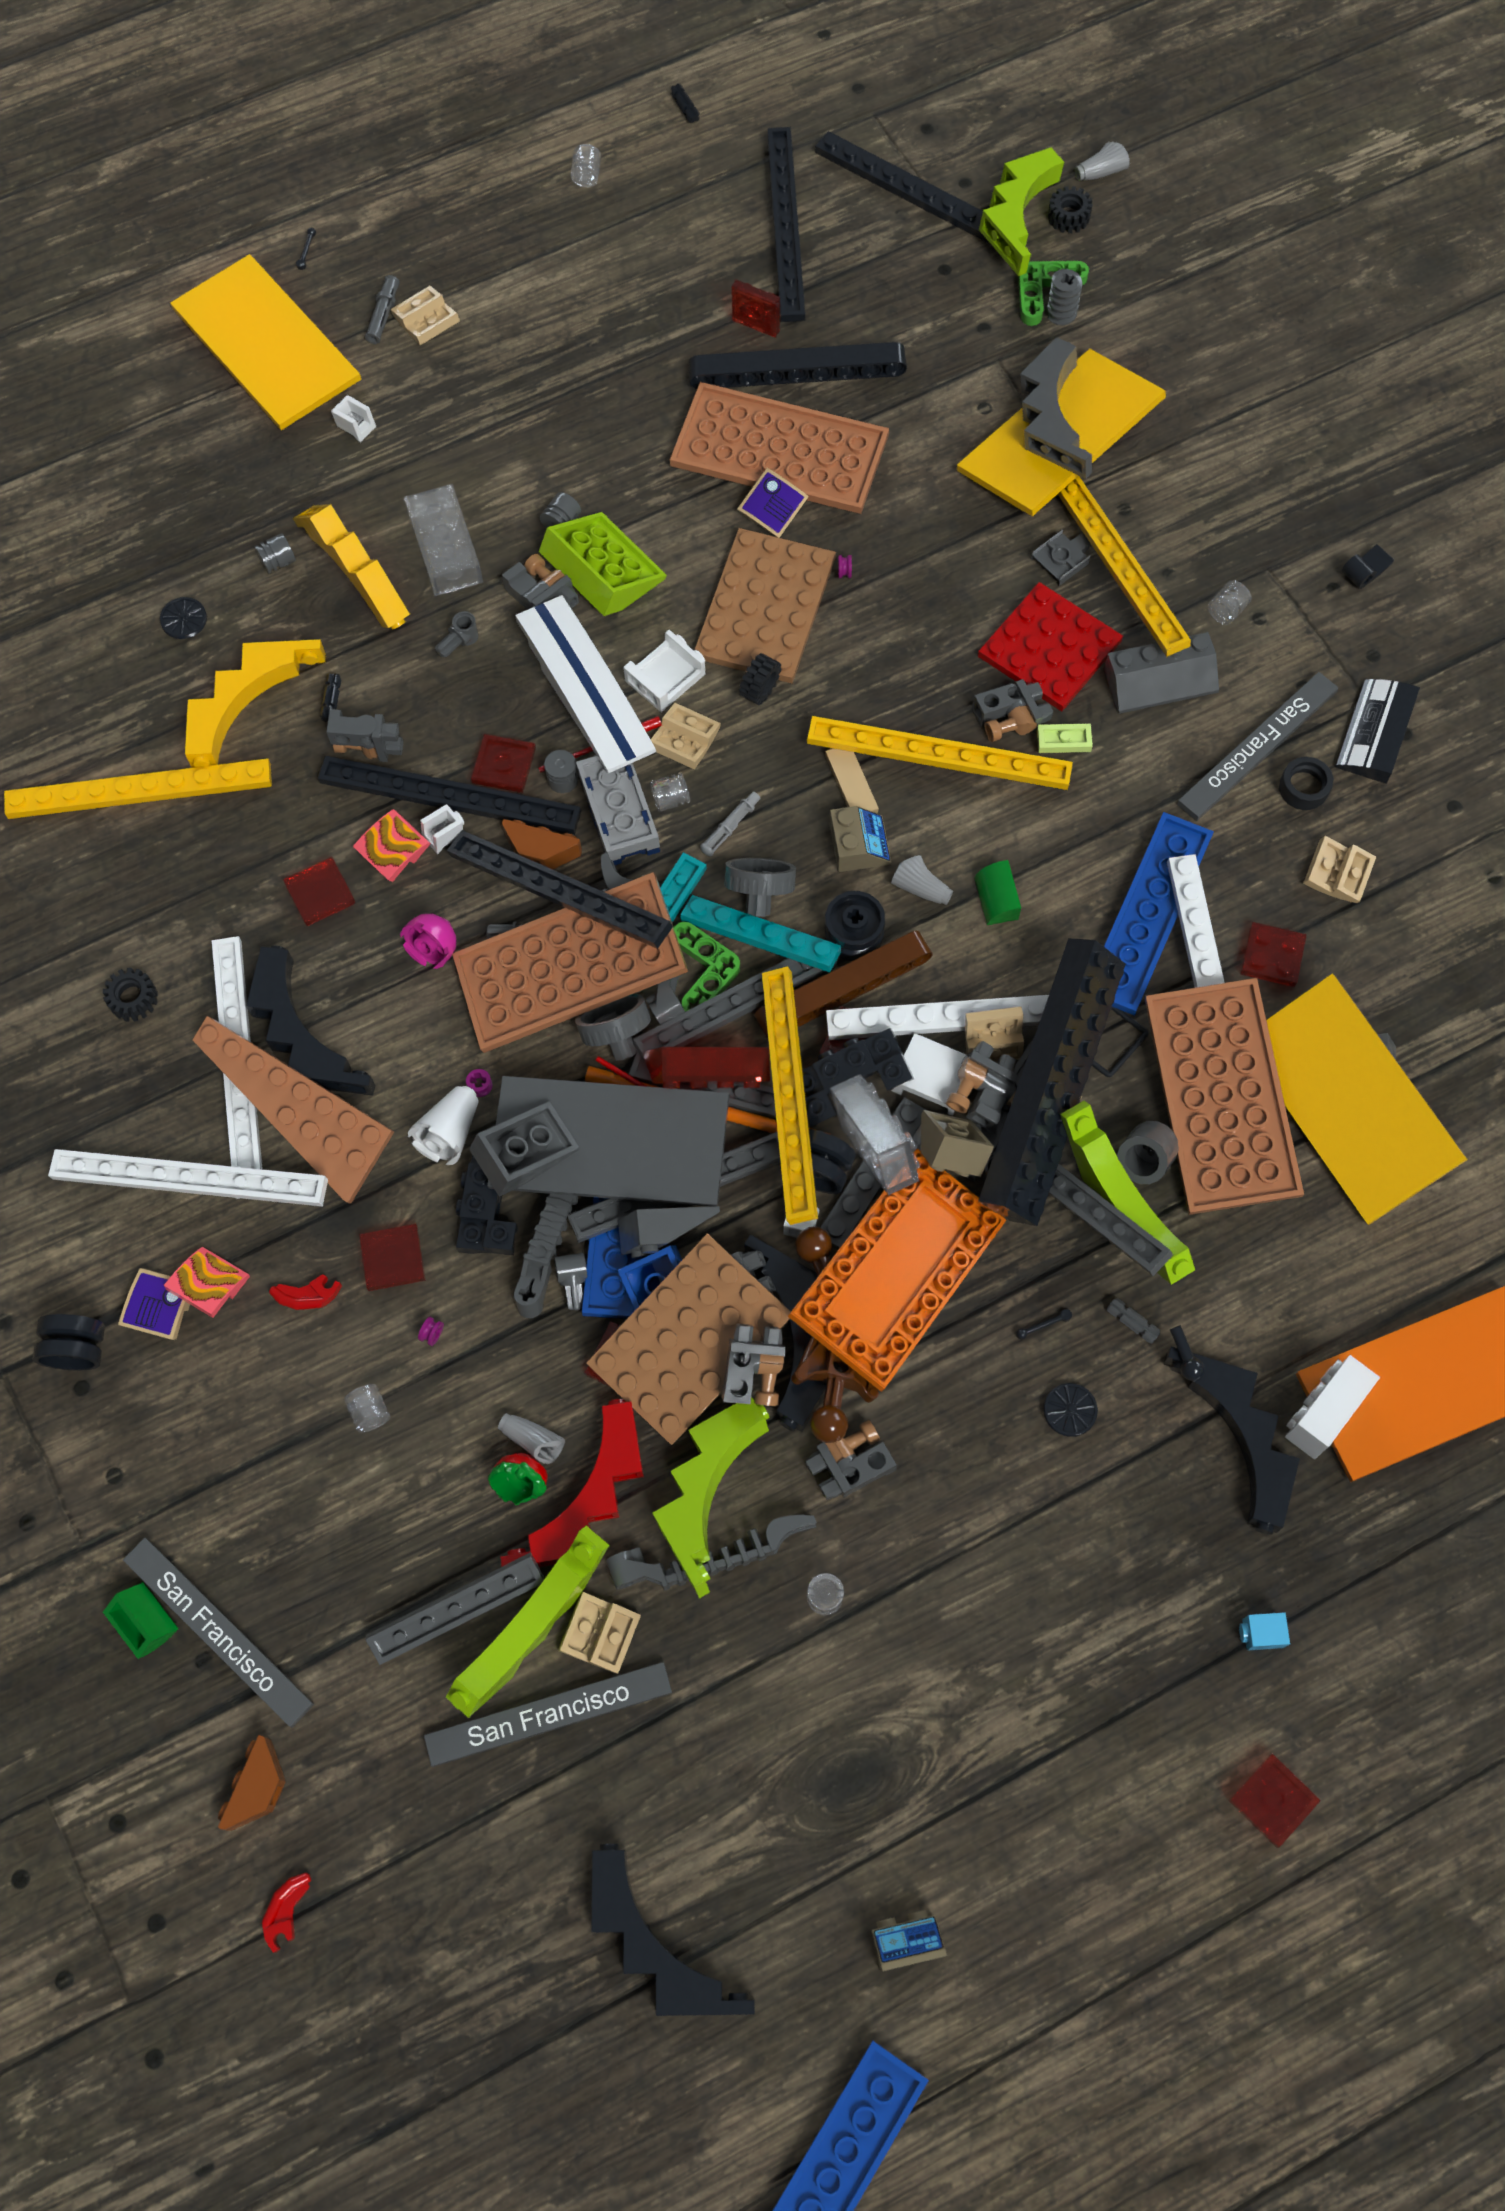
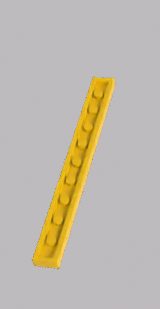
(1124, 568)
(940, 752)
(137, 788)
(789, 1097)

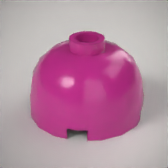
(429, 939)

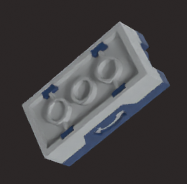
(618, 810)

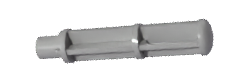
(729, 824)

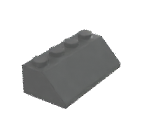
(1148, 678)

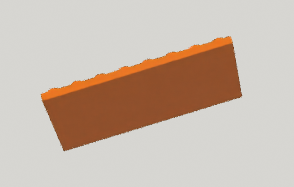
(897, 1273)
(1432, 1385)

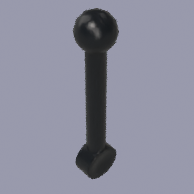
(301, 265)
(1065, 1316)

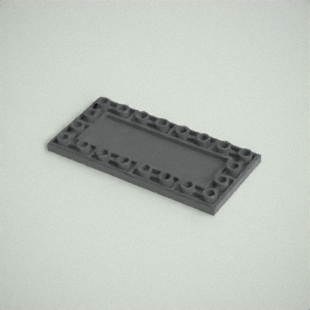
(629, 1139)

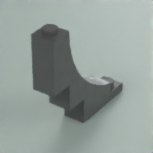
(1048, 430)

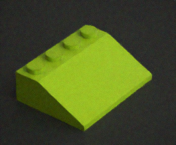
(600, 562)

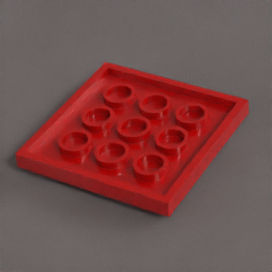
(1051, 645)

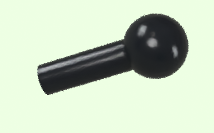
(1191, 1367)

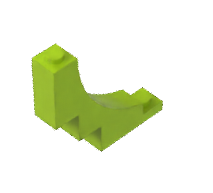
(1004, 221)
(1106, 1175)
(686, 1518)
(530, 1626)

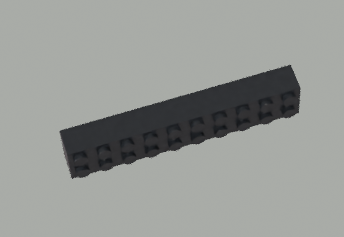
(1052, 1081)

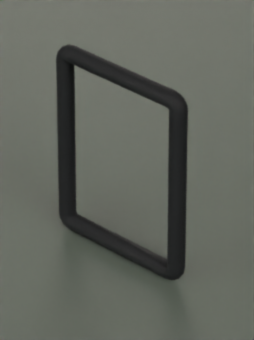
(1145, 1033)

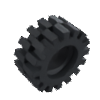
(1070, 199)
(760, 679)
(136, 1007)

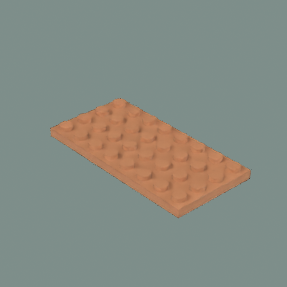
(817, 452)
(562, 968)
(1223, 1096)

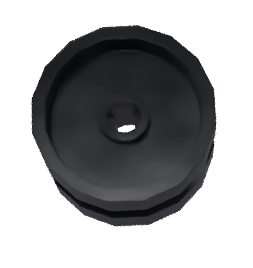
(855, 923)
(829, 1161)
(68, 1342)

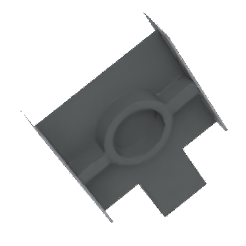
(1063, 556)

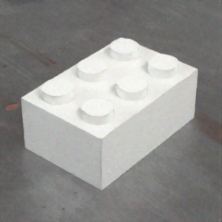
(1330, 1406)

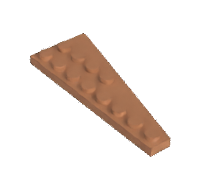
(317, 1123)

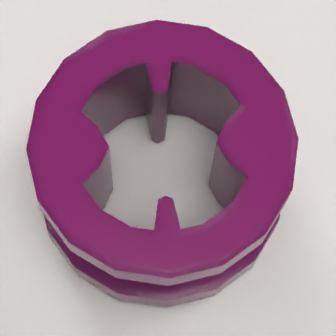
(844, 566)
(479, 1073)
(430, 1331)

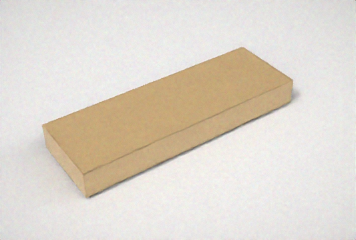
(851, 779)

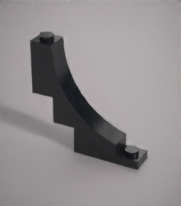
(272, 1000)
(791, 1283)
(1269, 1471)
(678, 1986)

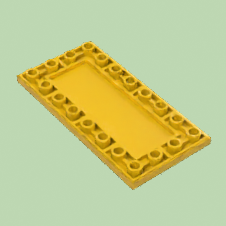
(265, 341)
(1100, 406)
(1357, 1102)

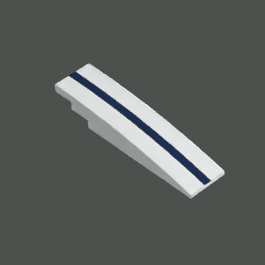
(585, 684)

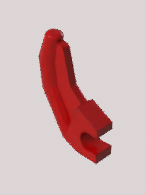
(307, 1297)
(280, 1910)

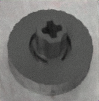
(759, 880)
(615, 1025)

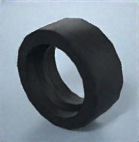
(1314, 767)

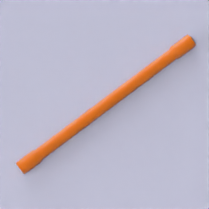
(759, 1122)

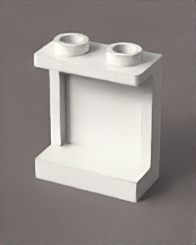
(666, 671)
(933, 1070)

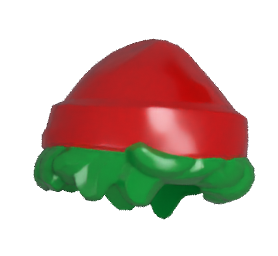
(518, 1478)

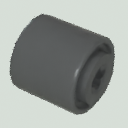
(1137, 1157)

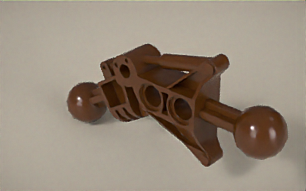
(829, 1421)

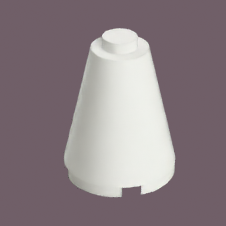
(446, 1126)

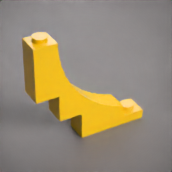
(365, 573)
(262, 667)

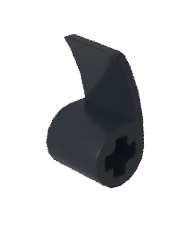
(1367, 568)

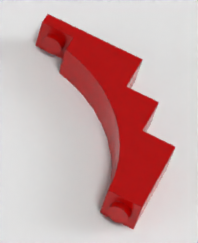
(616, 1462)

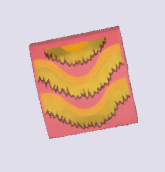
(391, 844)
(206, 1281)

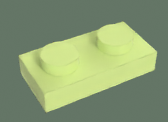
(1064, 738)

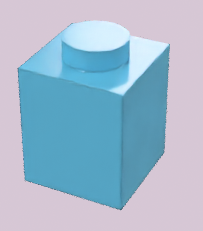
(1264, 1631)

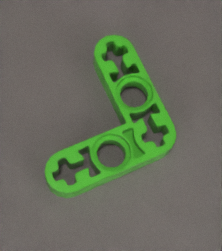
(1041, 279)
(713, 963)

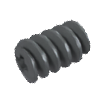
(1064, 297)

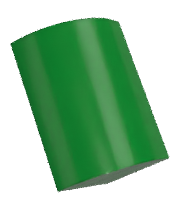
(998, 893)
(140, 1620)

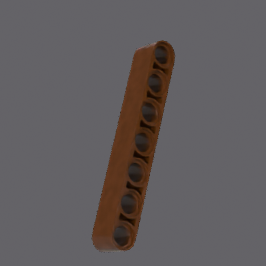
(856, 978)

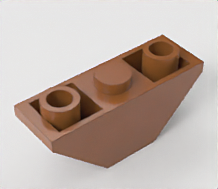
(541, 844)
(254, 1788)

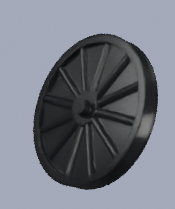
(183, 618)
(1070, 1409)

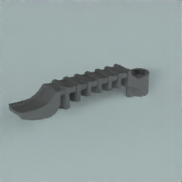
(664, 1002)
(542, 1250)
(630, 1567)

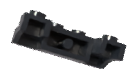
(864, 1057)
(480, 1215)

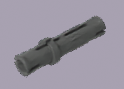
(385, 301)

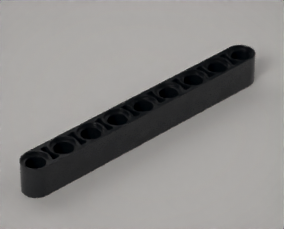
(798, 365)

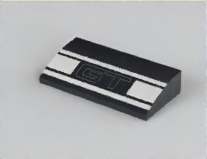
(1377, 728)

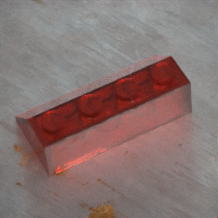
(709, 1065)

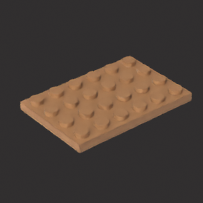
(765, 602)
(677, 1341)

